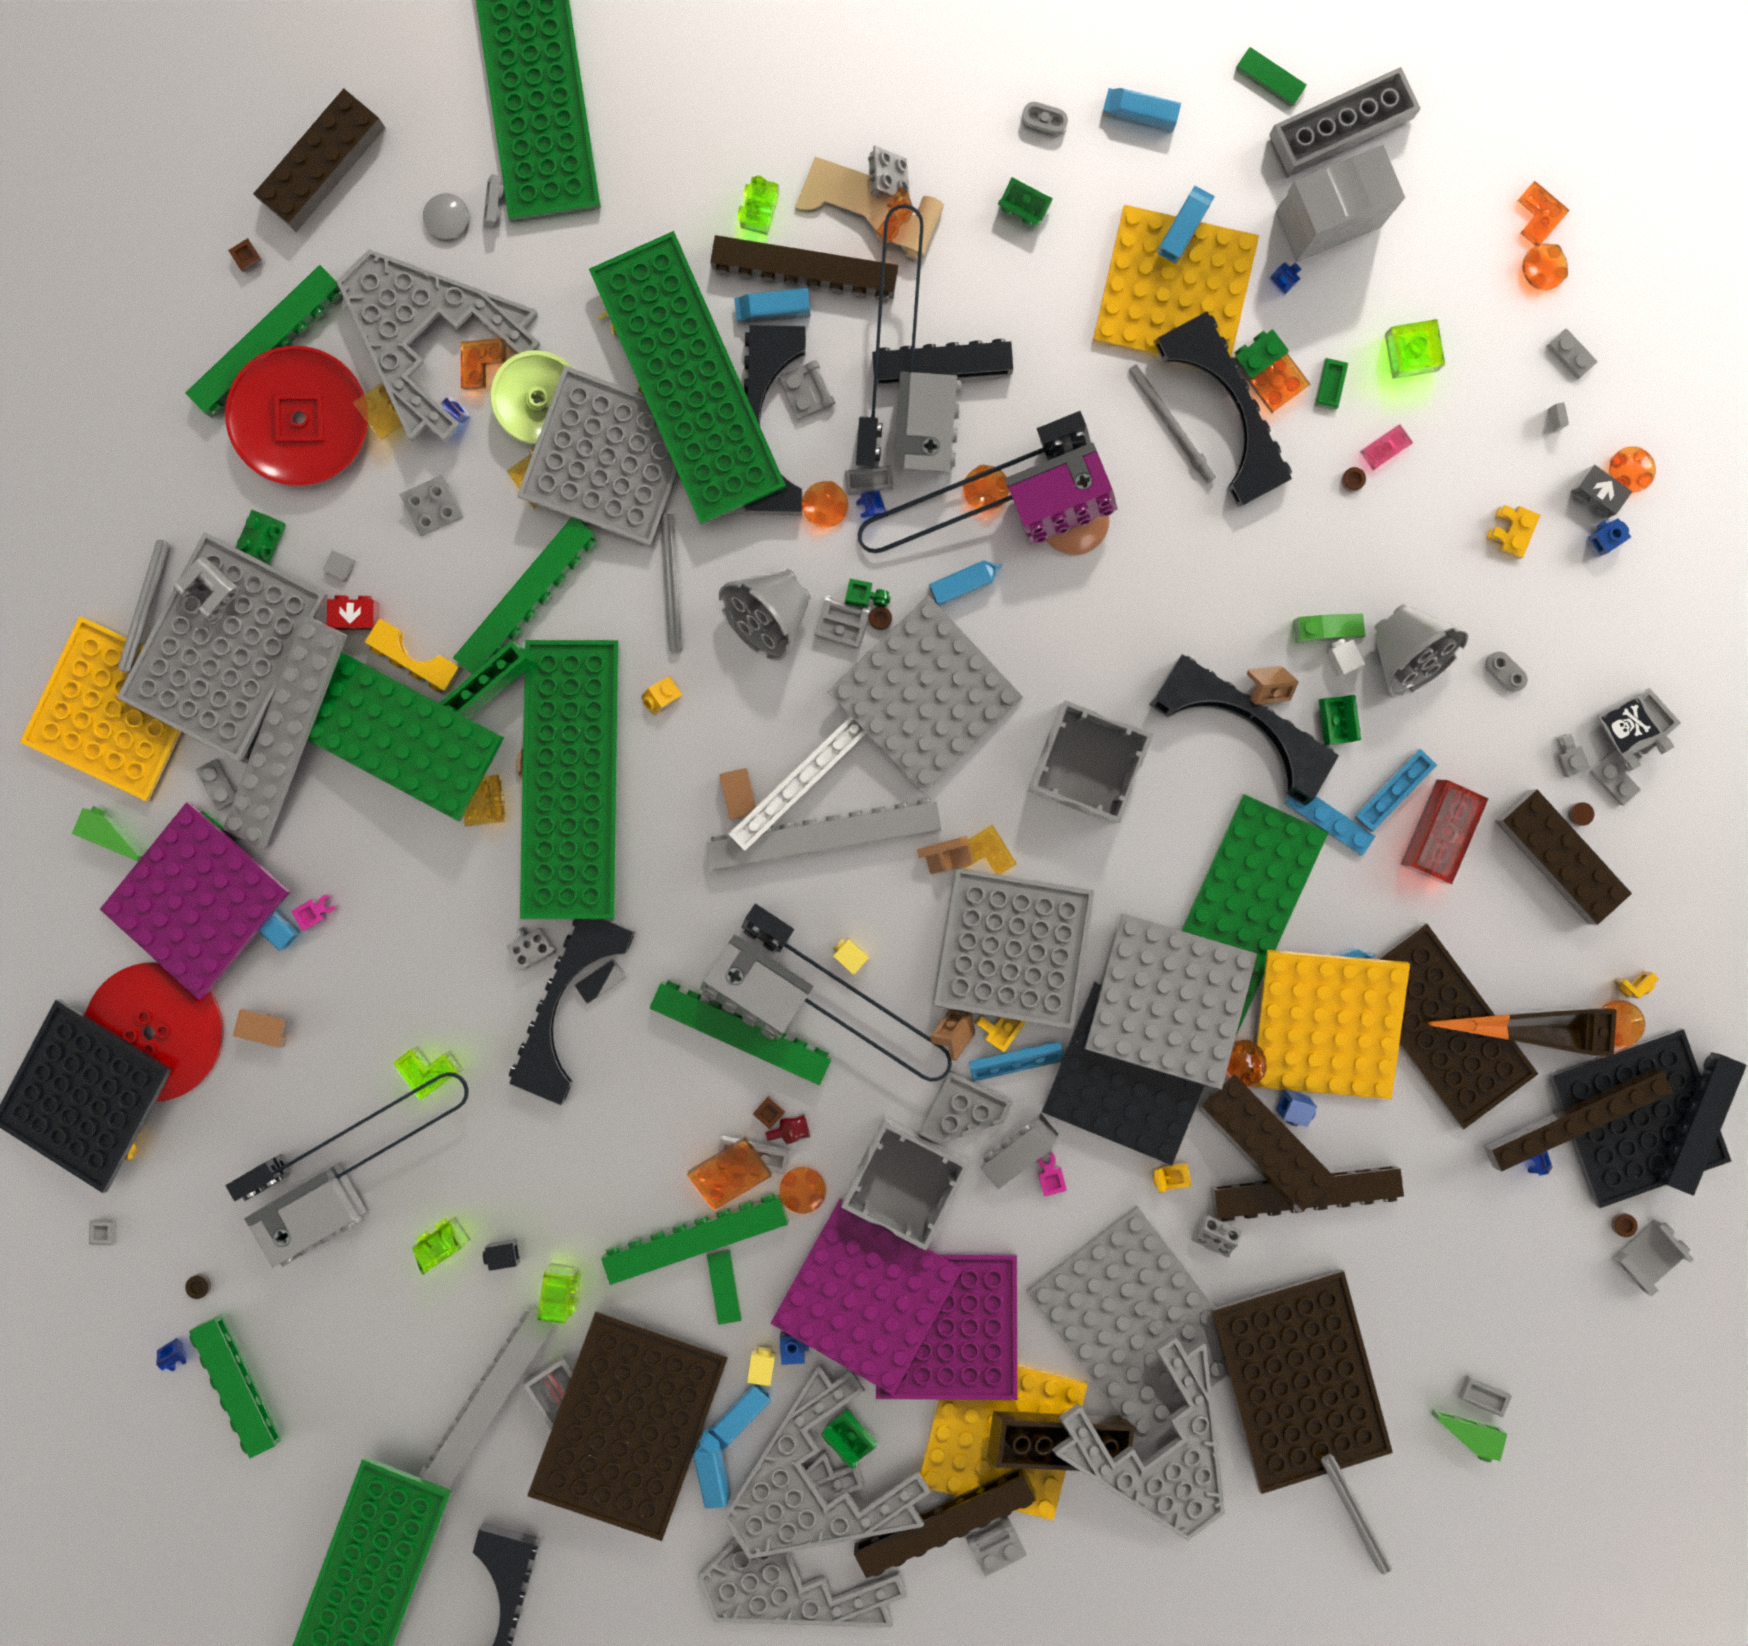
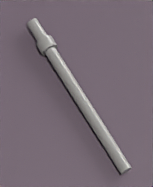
(1198, 460)

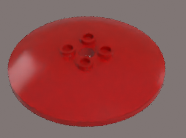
(263, 409)
(185, 1028)

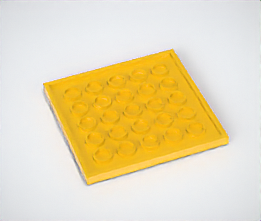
(1153, 295)
(89, 726)
(1331, 1023)
(961, 1433)

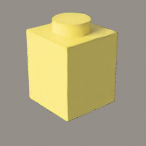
(850, 955)
(761, 1366)

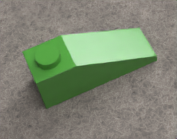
(1328, 627)
(106, 832)
(1481, 1438)

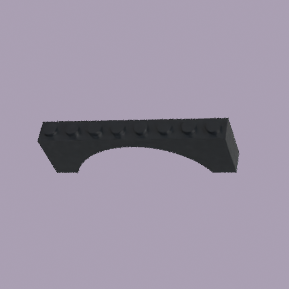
(1201, 346)
(769, 354)
(1302, 757)
(539, 1065)
(508, 1561)

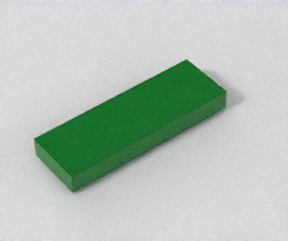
(1271, 76)
(724, 1287)

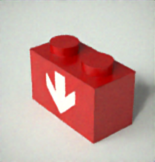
(351, 613)

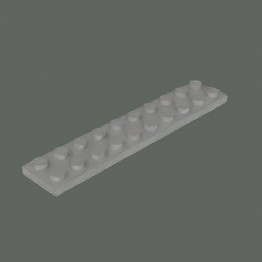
(284, 731)

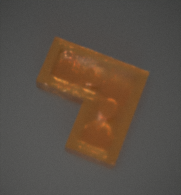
(1546, 212)
(897, 217)
(476, 356)

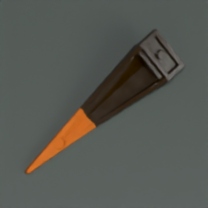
(1574, 1030)

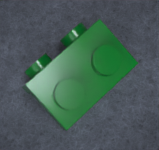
(1025, 201)
(1261, 354)
(260, 536)
(1340, 720)
(848, 1438)

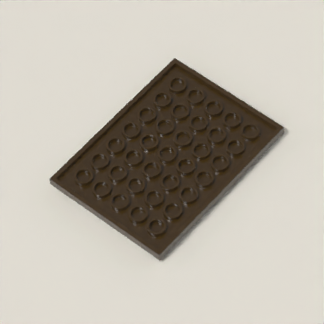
(1301, 1380)
(627, 1426)

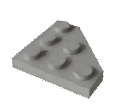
(963, 1109)

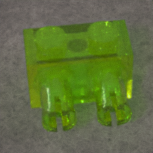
(759, 205)

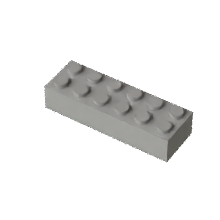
(1344, 121)

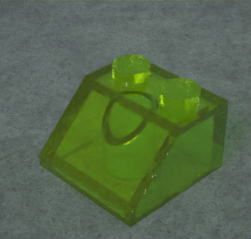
(440, 1244)

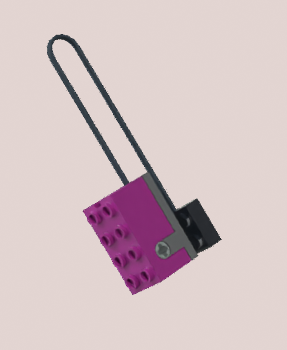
(1048, 497)

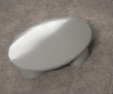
(446, 216)

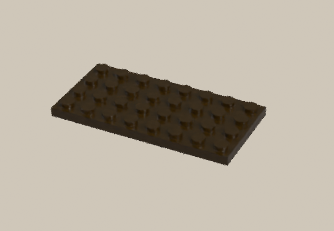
(1462, 1068)

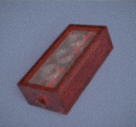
(1444, 831)

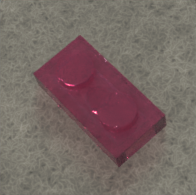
(1386, 447)

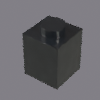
(501, 1255)

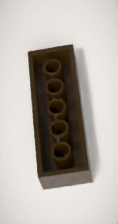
(319, 160)
(1563, 857)
(1267, 1144)
(1028, 1438)

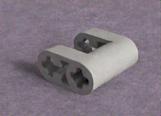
(222, 588)

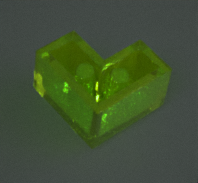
(418, 1070)

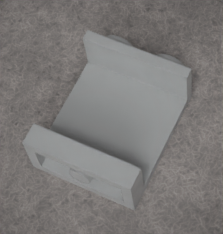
(1652, 1255)

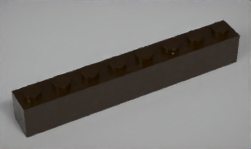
(802, 267)
(1578, 1119)
(1349, 1187)
(947, 1521)

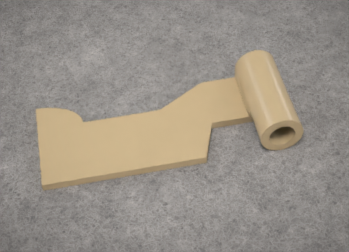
(851, 191)

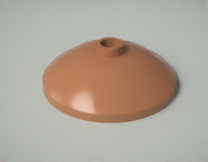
(1081, 538)

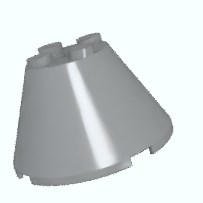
(766, 611)
(1416, 648)

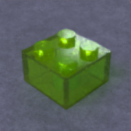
(1414, 348)
(558, 1293)

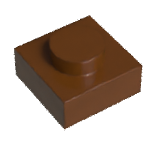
(245, 255)
(769, 1112)

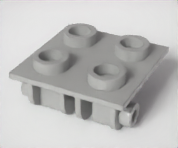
(887, 172)
(431, 505)

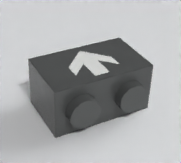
(1601, 491)

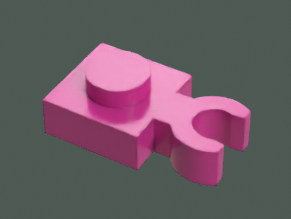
(311, 913)
(1051, 1178)

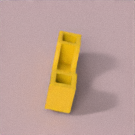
(389, 641)

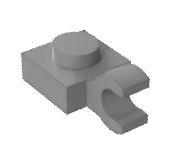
(1572, 759)

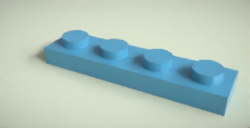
(1395, 790)
(1334, 823)
(1016, 1061)

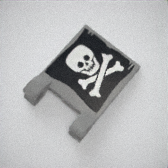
(1633, 729)

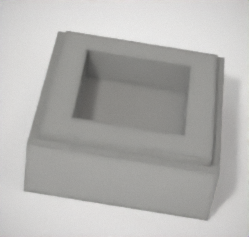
(1558, 416)
(338, 565)
(102, 1232)

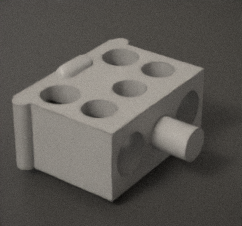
(535, 953)
(1216, 1236)

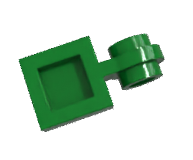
(860, 592)

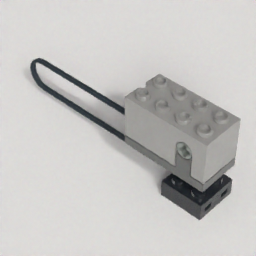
(924, 402)
(769, 992)
(316, 1208)

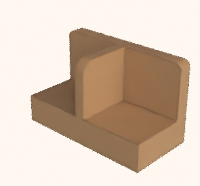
(1272, 685)
(737, 793)
(947, 855)
(260, 1028)
(954, 1031)

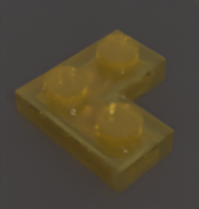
(990, 845)

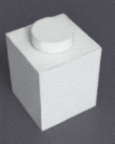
(1345, 656)

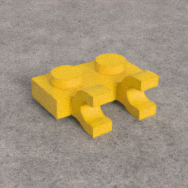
(1519, 531)
(1001, 1033)

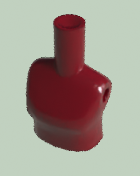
(790, 1130)

